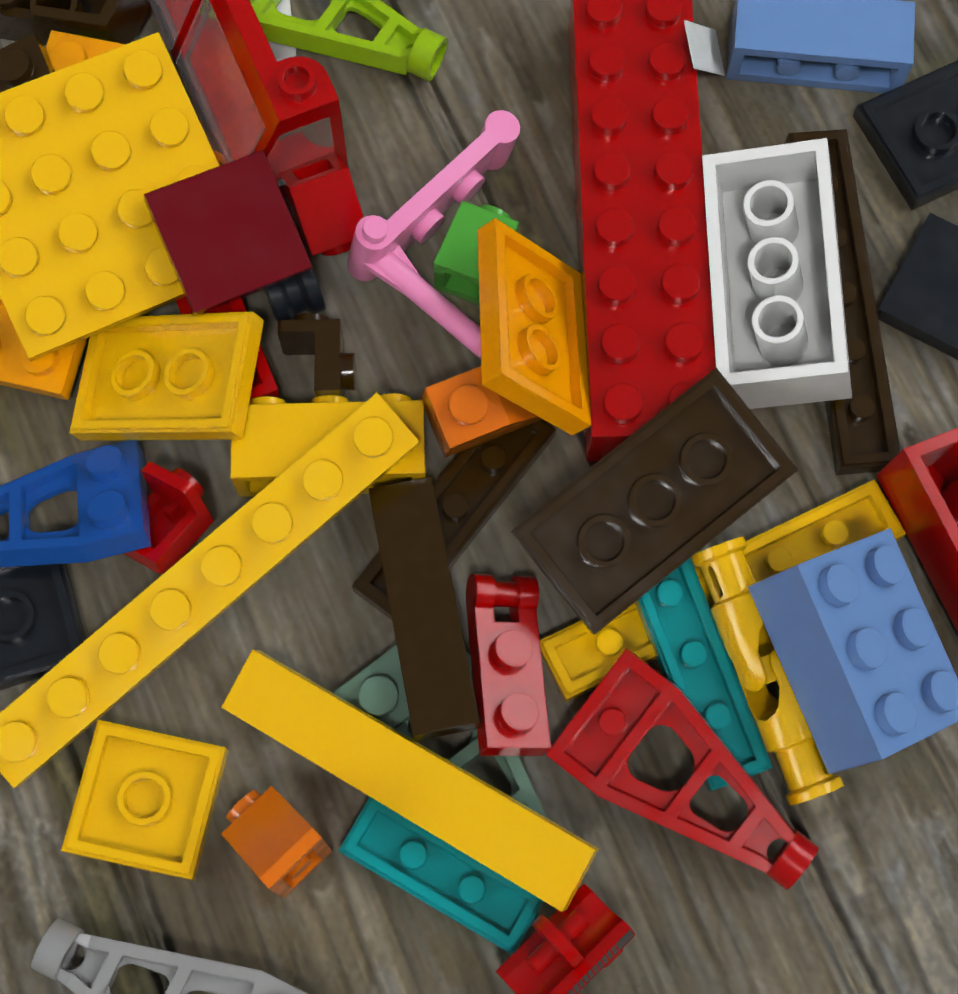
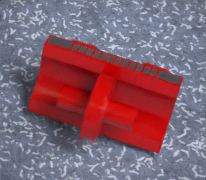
(567, 948)

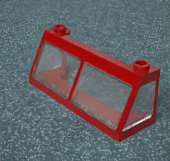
(243, 92)

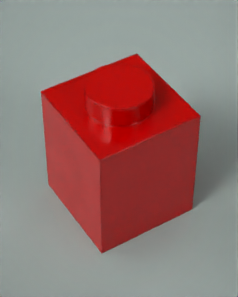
(323, 204)

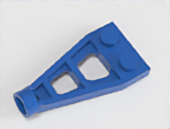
(110, 508)

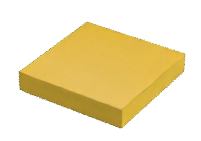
(145, 800)

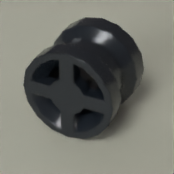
(295, 296)

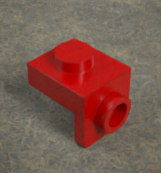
(175, 517)

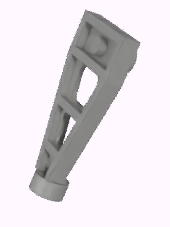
(107, 956)

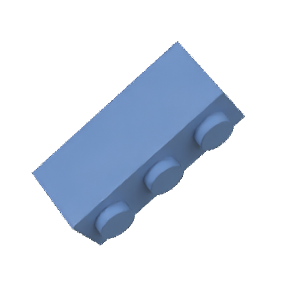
(822, 43)

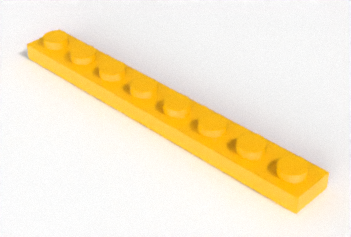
(200, 587)

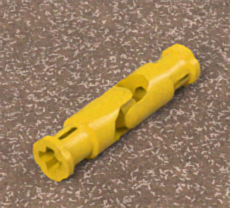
(743, 635)

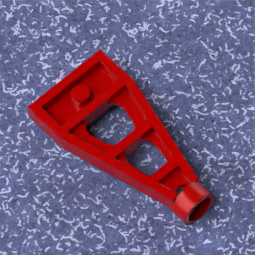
(614, 722)

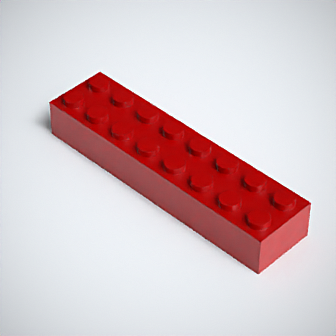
(638, 212)

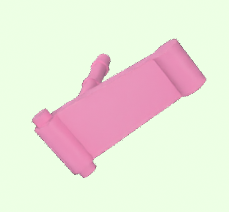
(381, 243)

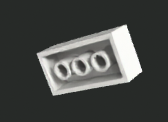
(776, 274)

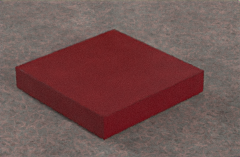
(227, 232)

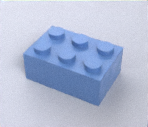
(859, 651)

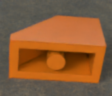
(469, 414)
(274, 840)

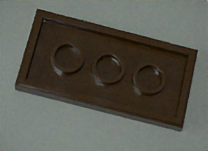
(654, 501)

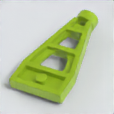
(396, 48)

